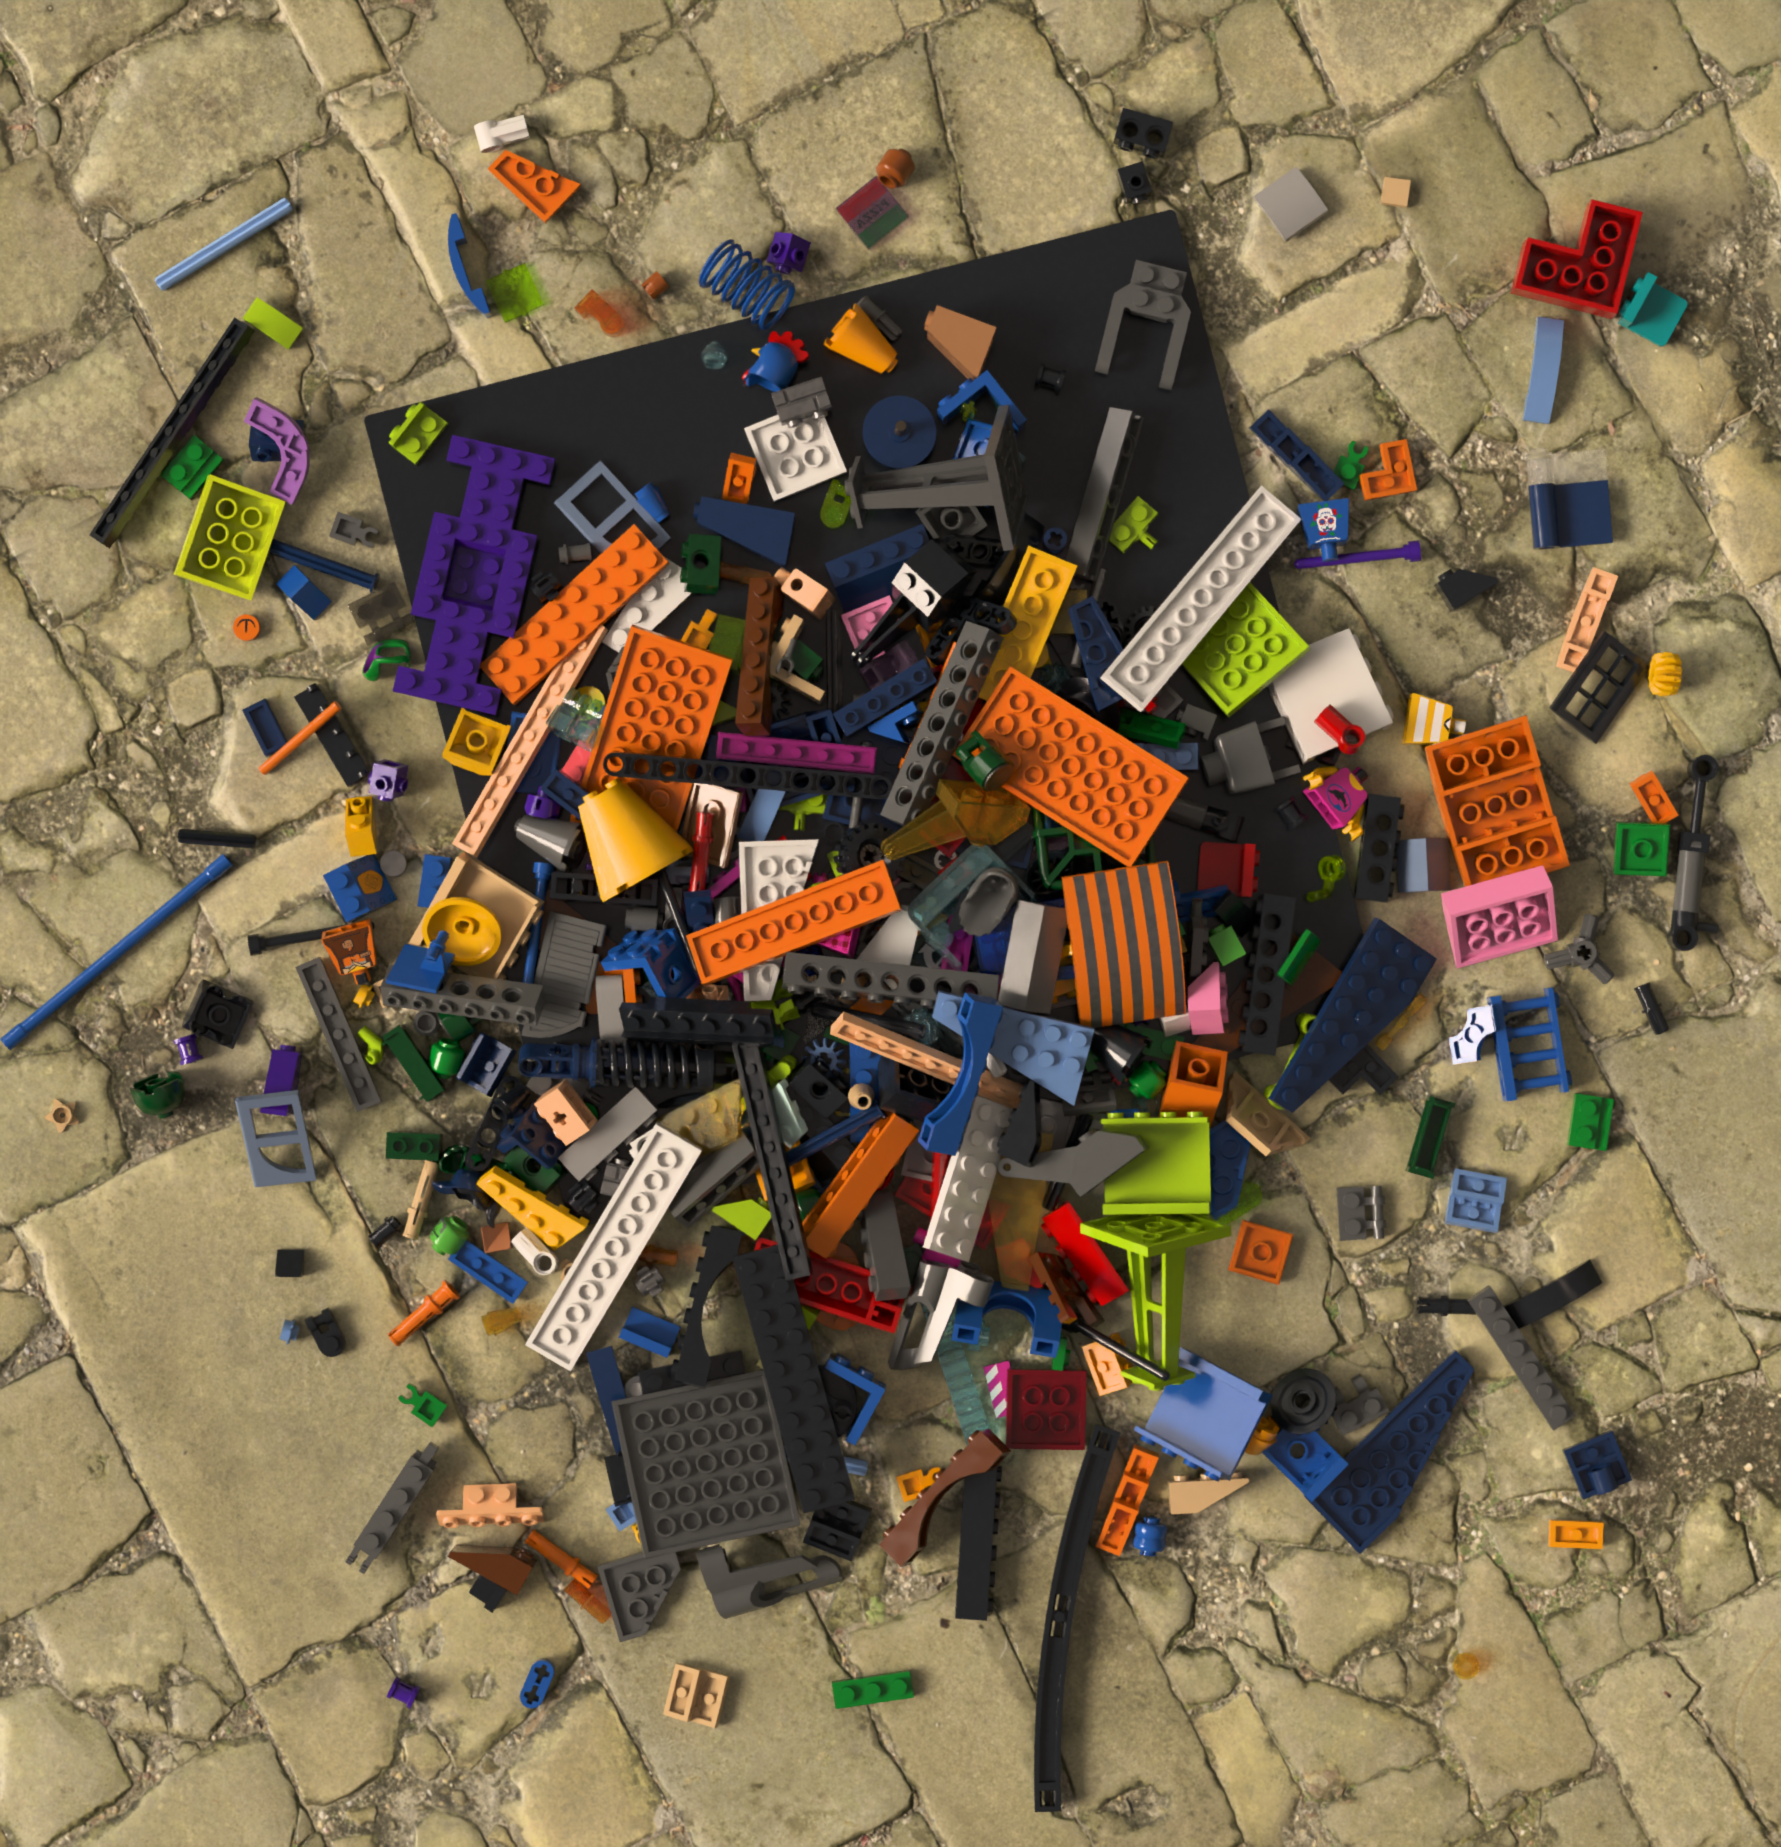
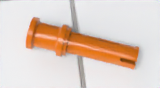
(432, 1306)

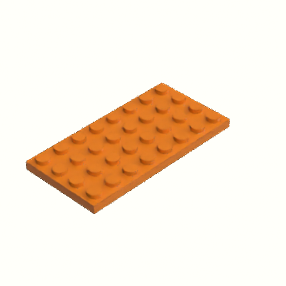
(662, 707)
(1077, 767)

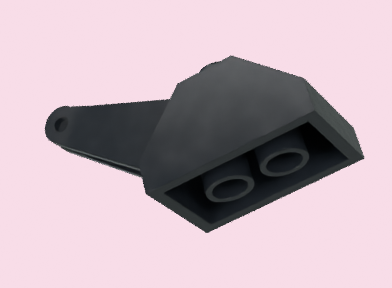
(925, 590)

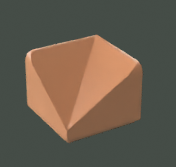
(496, 1238)

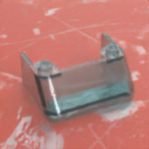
(940, 898)

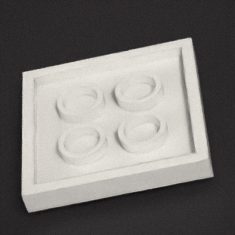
(794, 456)

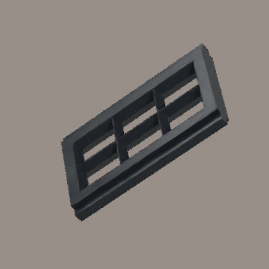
(1581, 673)

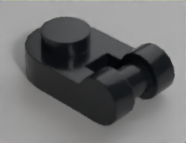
(330, 1342)

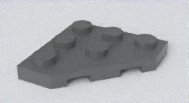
(636, 1590)

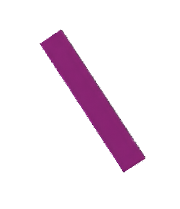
(796, 753)

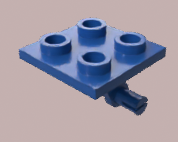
(422, 967)

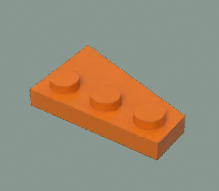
(533, 185)

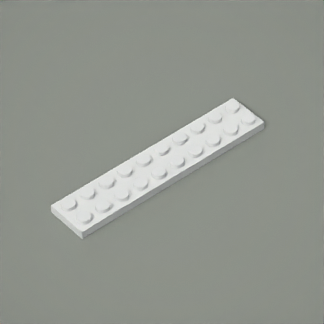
(1200, 599)
(613, 1246)

